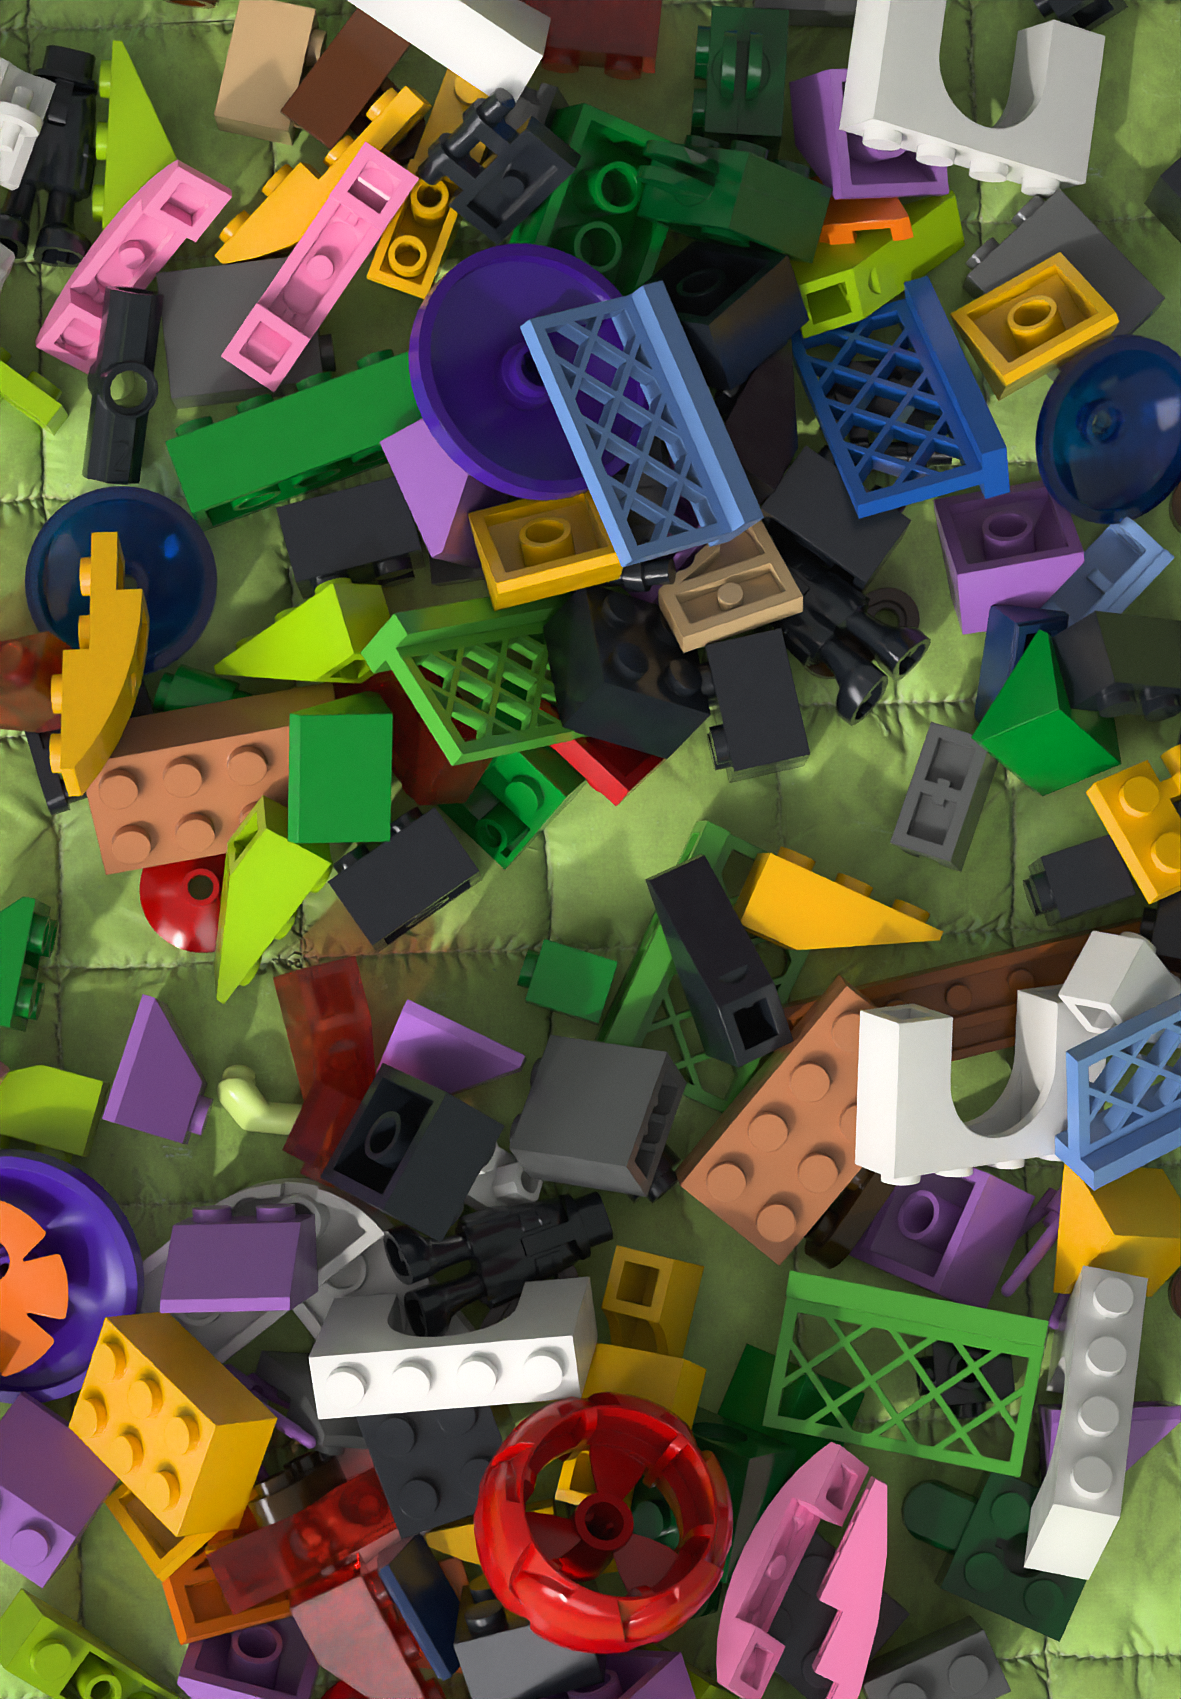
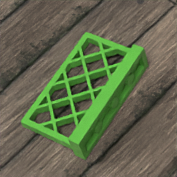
(471, 628)
(653, 970)
(918, 1317)

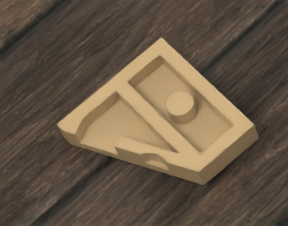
(730, 590)

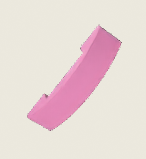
(130, 253)
(320, 267)
(769, 1561)

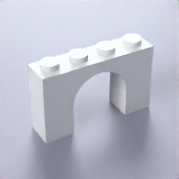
(901, 102)
(906, 1100)
(372, 1368)
(1097, 1372)

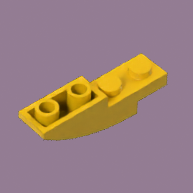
(300, 192)
(425, 226)
(105, 673)

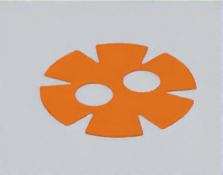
(28, 1287)

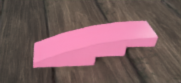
(855, 1589)

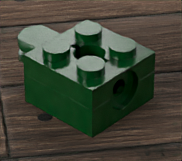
(744, 74)
(733, 196)
(754, 1471)
(987, 1550)

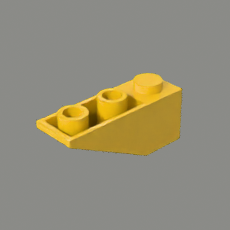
(807, 911)

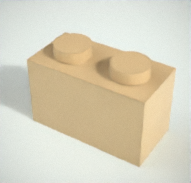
(264, 66)

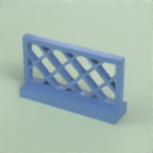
(678, 413)
(1142, 1119)

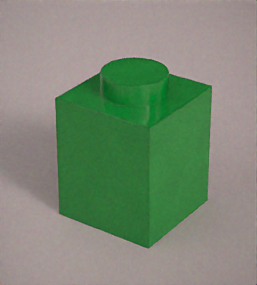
(567, 981)

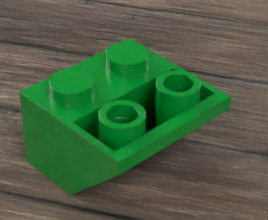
(516, 795)
(24, 938)

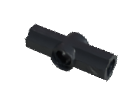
(125, 344)

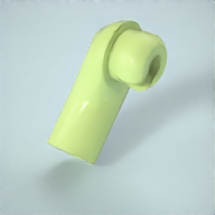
(248, 1105)

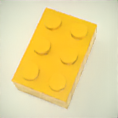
(172, 1423)

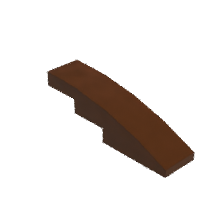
(345, 78)

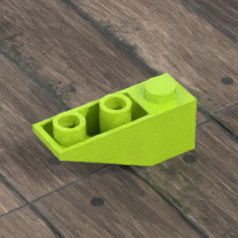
(129, 141)
(860, 277)
(315, 639)
(261, 891)
(51, 1110)
(67, 1658)

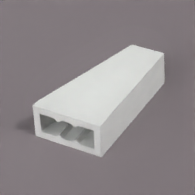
(479, 40)

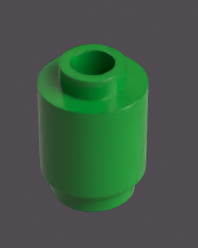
(194, 688)

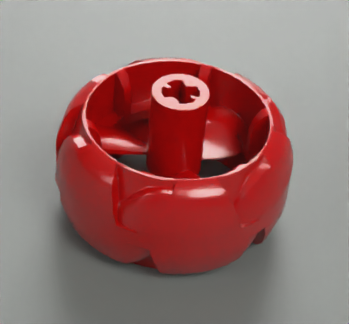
(537, 1555)

